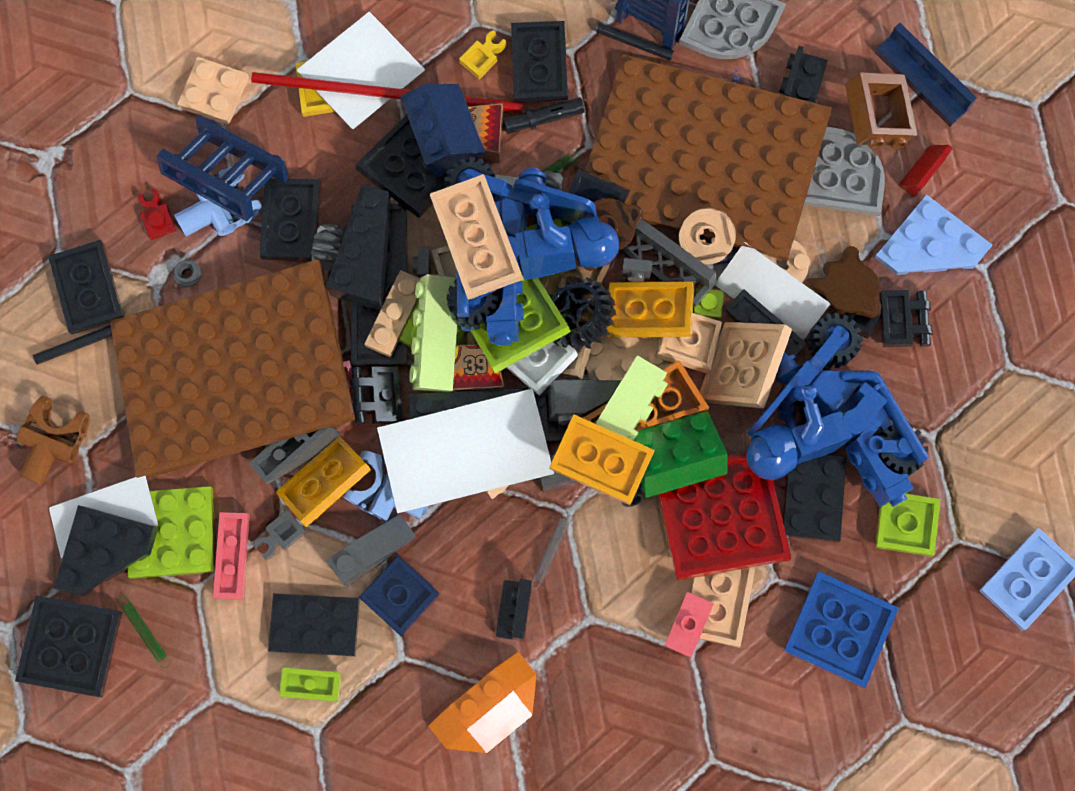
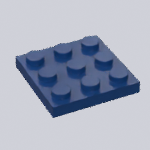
(841, 629)

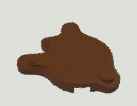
(620, 217)
(848, 285)

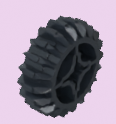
(588, 316)

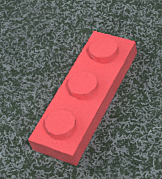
(231, 556)

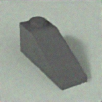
(578, 397)
(290, 453)
(370, 550)

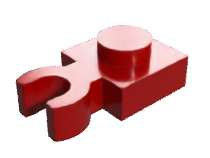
(157, 218)

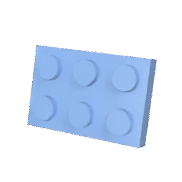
(1030, 579)

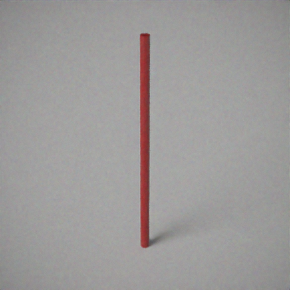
(366, 90)

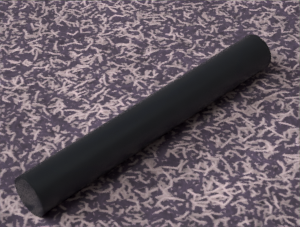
(635, 41)
(72, 345)

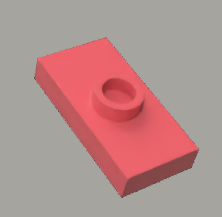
(689, 624)

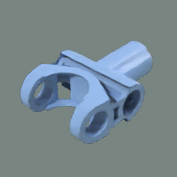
(206, 212)
(380, 491)

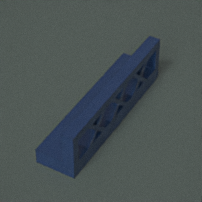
(926, 75)

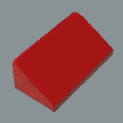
(925, 168)

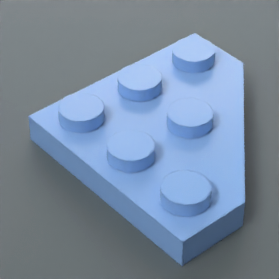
(932, 242)

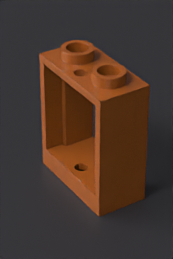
(859, 98)

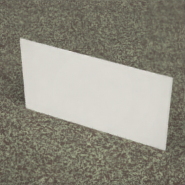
(465, 450)

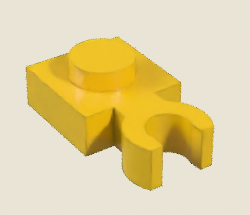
(480, 57)

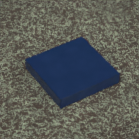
(399, 595)

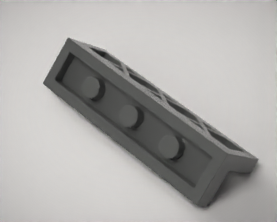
(675, 256)

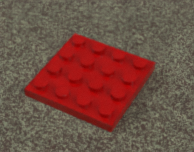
(724, 523)

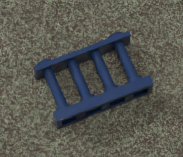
(667, 18)
(219, 189)

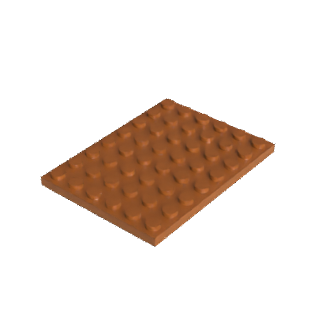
(709, 144)
(231, 370)

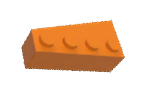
(677, 401)

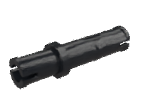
(543, 115)

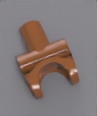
(49, 443)

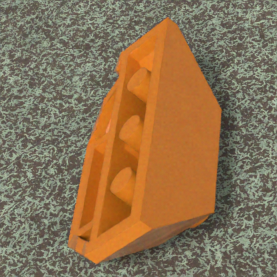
(489, 708)

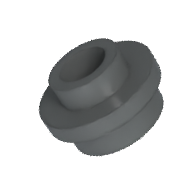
(184, 266)

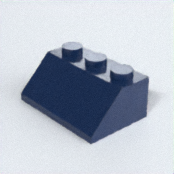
(442, 126)

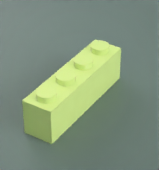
(435, 336)
(632, 398)

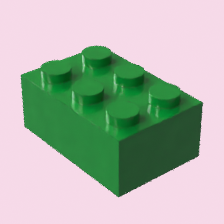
(684, 453)

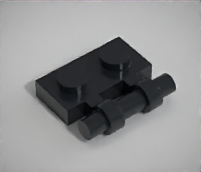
(896, 318)
(384, 395)

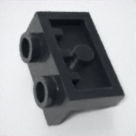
(804, 76)
(514, 609)

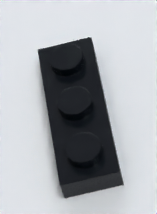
(749, 310)

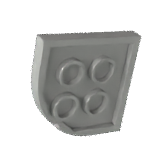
(731, 27)
(846, 176)

